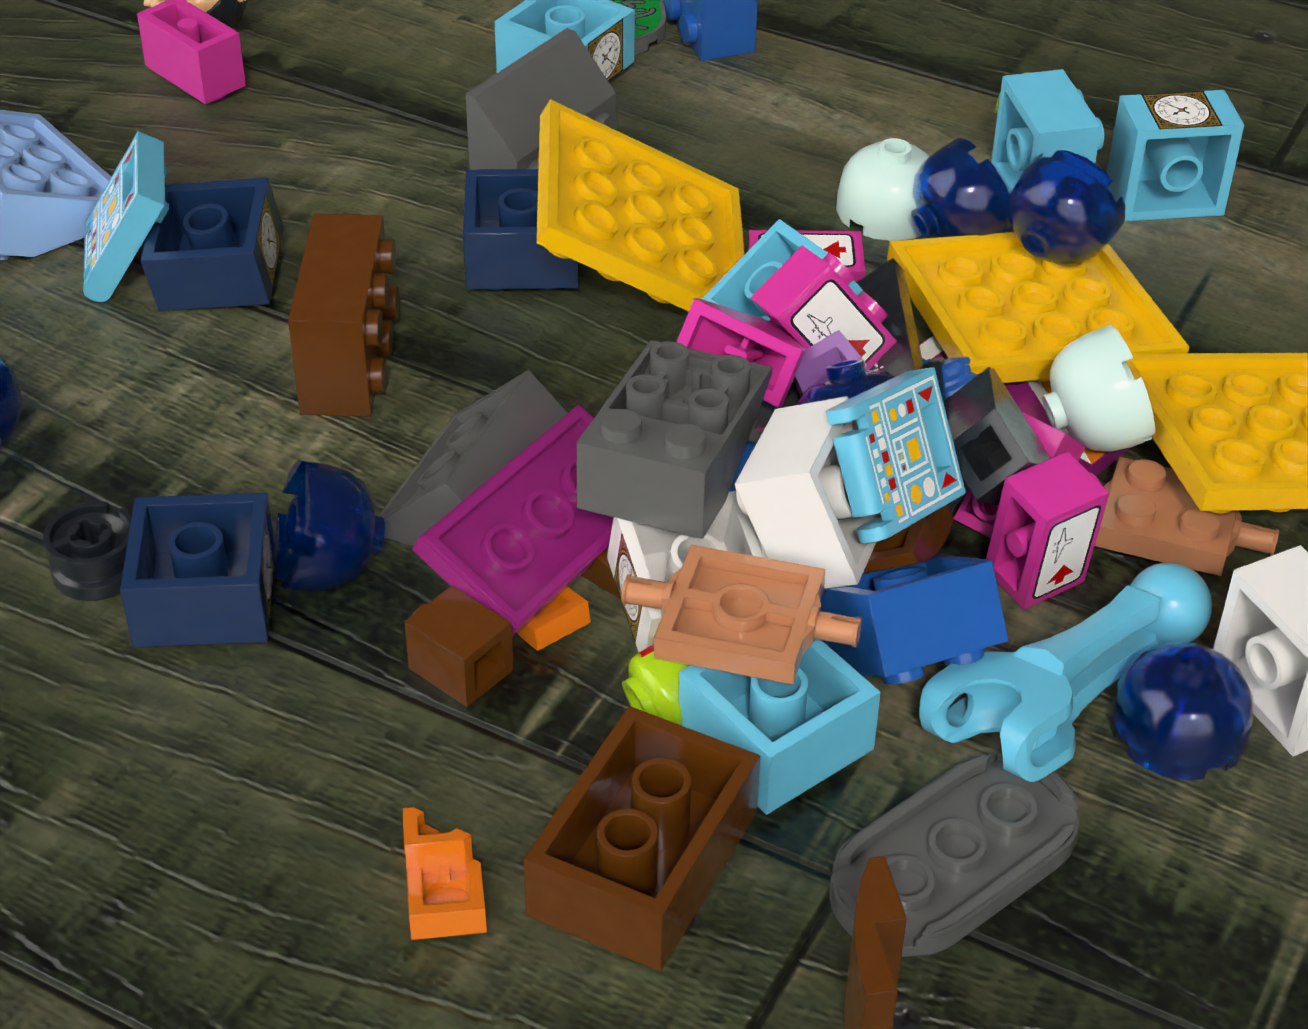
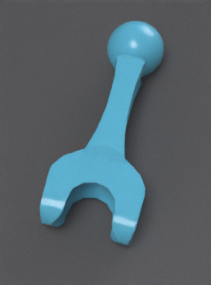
(1047, 684)

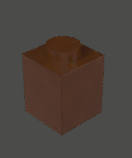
(459, 645)

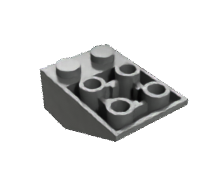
(670, 438)

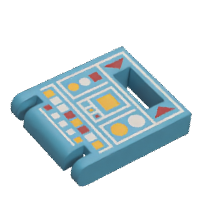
(124, 216)
(900, 456)

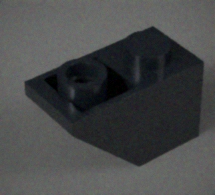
(990, 435)

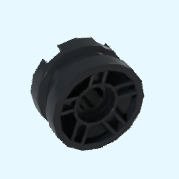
(88, 550)

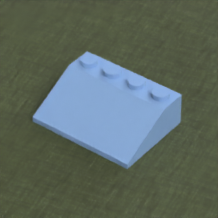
(44, 186)

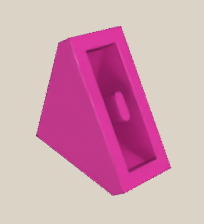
(733, 332)

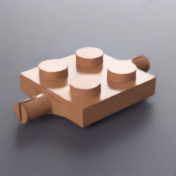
(1159, 521)
(740, 613)

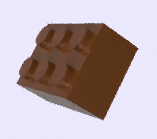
(343, 315)
(642, 837)

